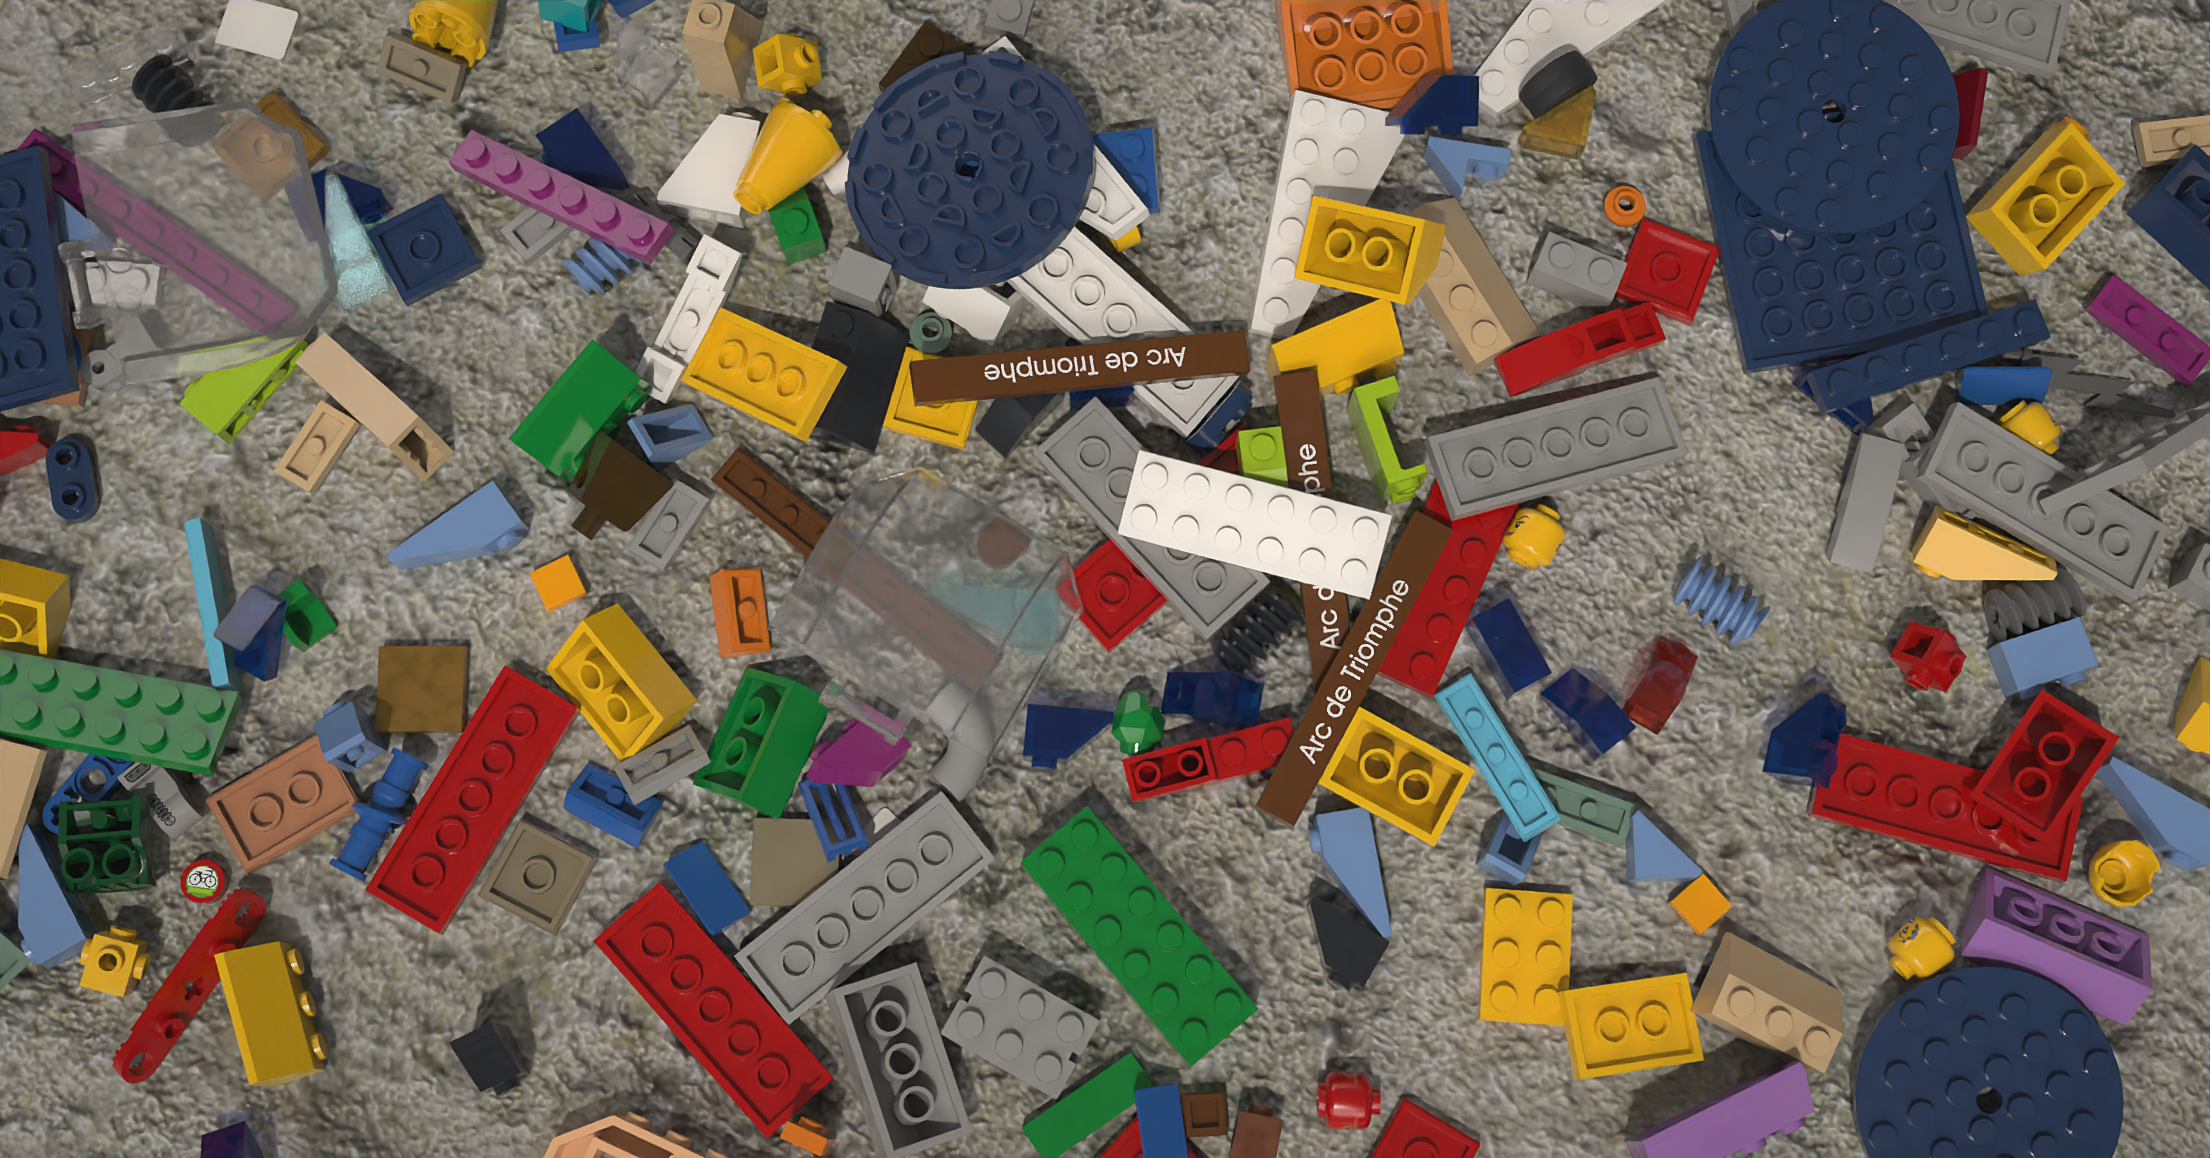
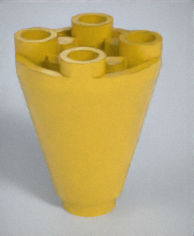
(455, 26)
(786, 156)

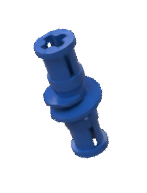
(378, 814)

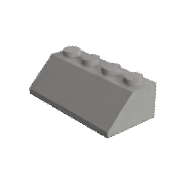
(898, 1063)

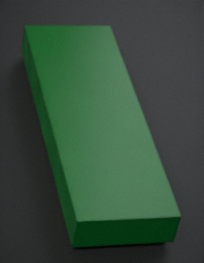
(1087, 1108)

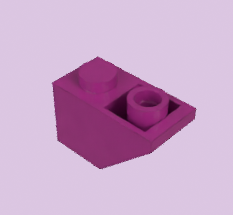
(857, 757)

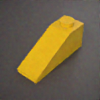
(1970, 551)

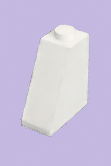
(709, 173)

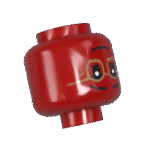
(1347, 1100)

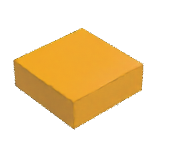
(558, 583)
(1700, 904)

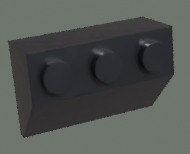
(873, 360)

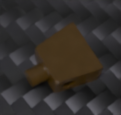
(614, 487)

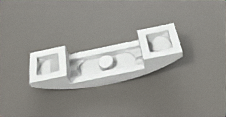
(695, 308)

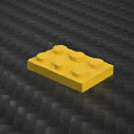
(1524, 956)
(1630, 1026)

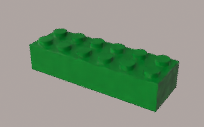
(1138, 937)

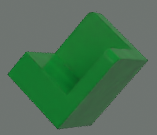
(305, 616)

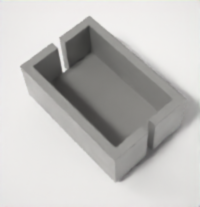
(1020, 1027)

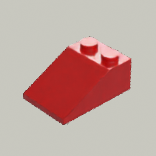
(2044, 767)

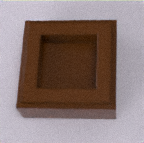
(1204, 1113)

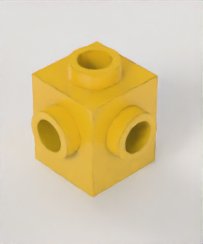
(787, 64)
(102, 970)

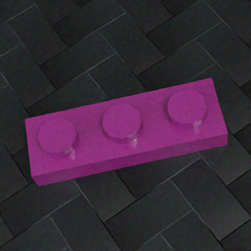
(2149, 330)

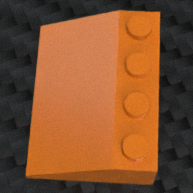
(1363, 48)

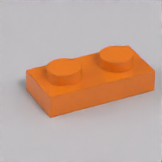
(808, 1135)

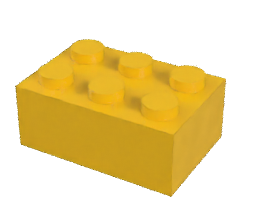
(2045, 199)

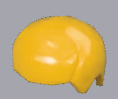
(2122, 872)

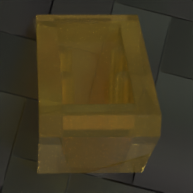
(1562, 129)

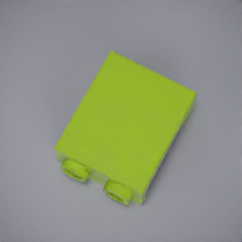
(1365, 415)

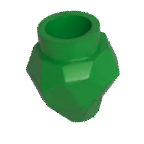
(1137, 724)

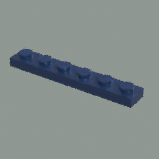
(1928, 356)

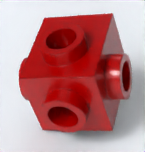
(1928, 657)

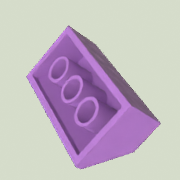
(2061, 942)
(1732, 1118)

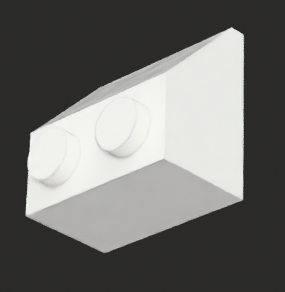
(982, 311)

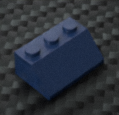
(2179, 212)

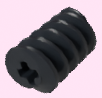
(165, 88)
(1254, 632)

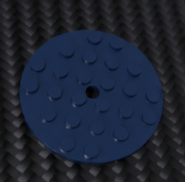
(1820, 173)
(958, 228)
(1977, 1032)

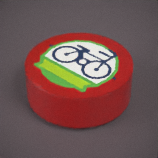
(204, 882)

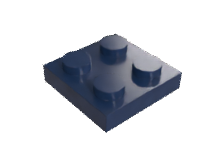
(424, 249)

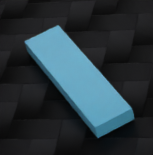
(211, 602)
(1497, 758)

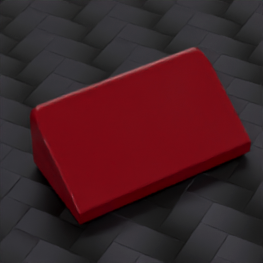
(1971, 94)

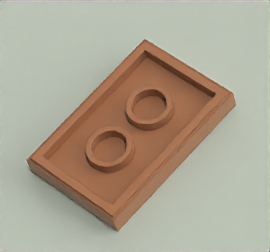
(282, 805)

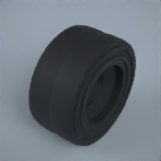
(1557, 83)

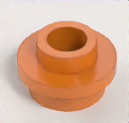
(1619, 216)

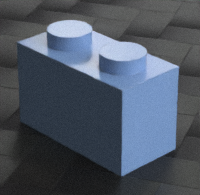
(2041, 658)

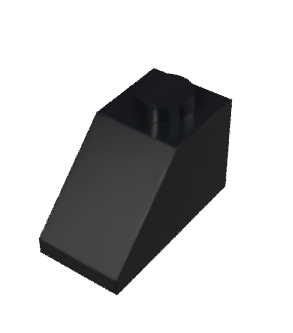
(1014, 419)
(1344, 945)
(491, 1058)

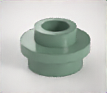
(935, 344)

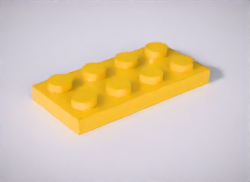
(763, 374)

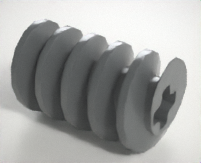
(2030, 601)

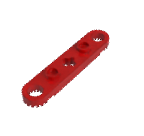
(174, 1003)

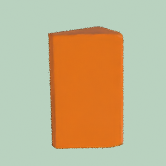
(740, 612)

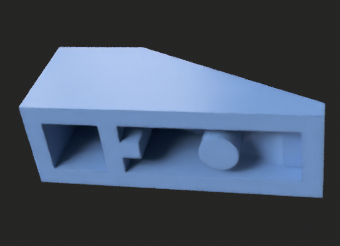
(469, 530)
(2162, 815)
(1351, 859)
(48, 915)

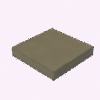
(788, 861)
(538, 877)

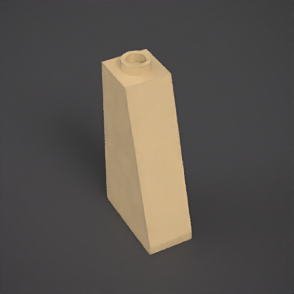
(721, 45)
(374, 406)

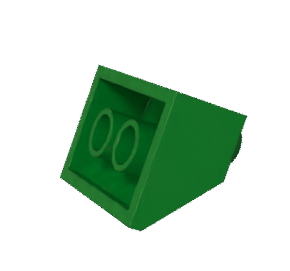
(587, 398)
(762, 742)

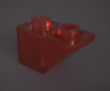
(1660, 684)

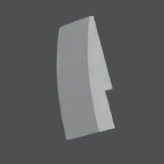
(1907, 425)
(1865, 502)

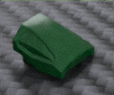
(106, 845)

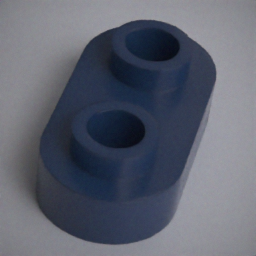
(1231, 405)
(75, 477)

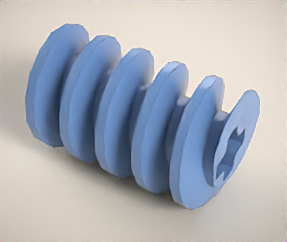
(598, 266)
(1719, 602)

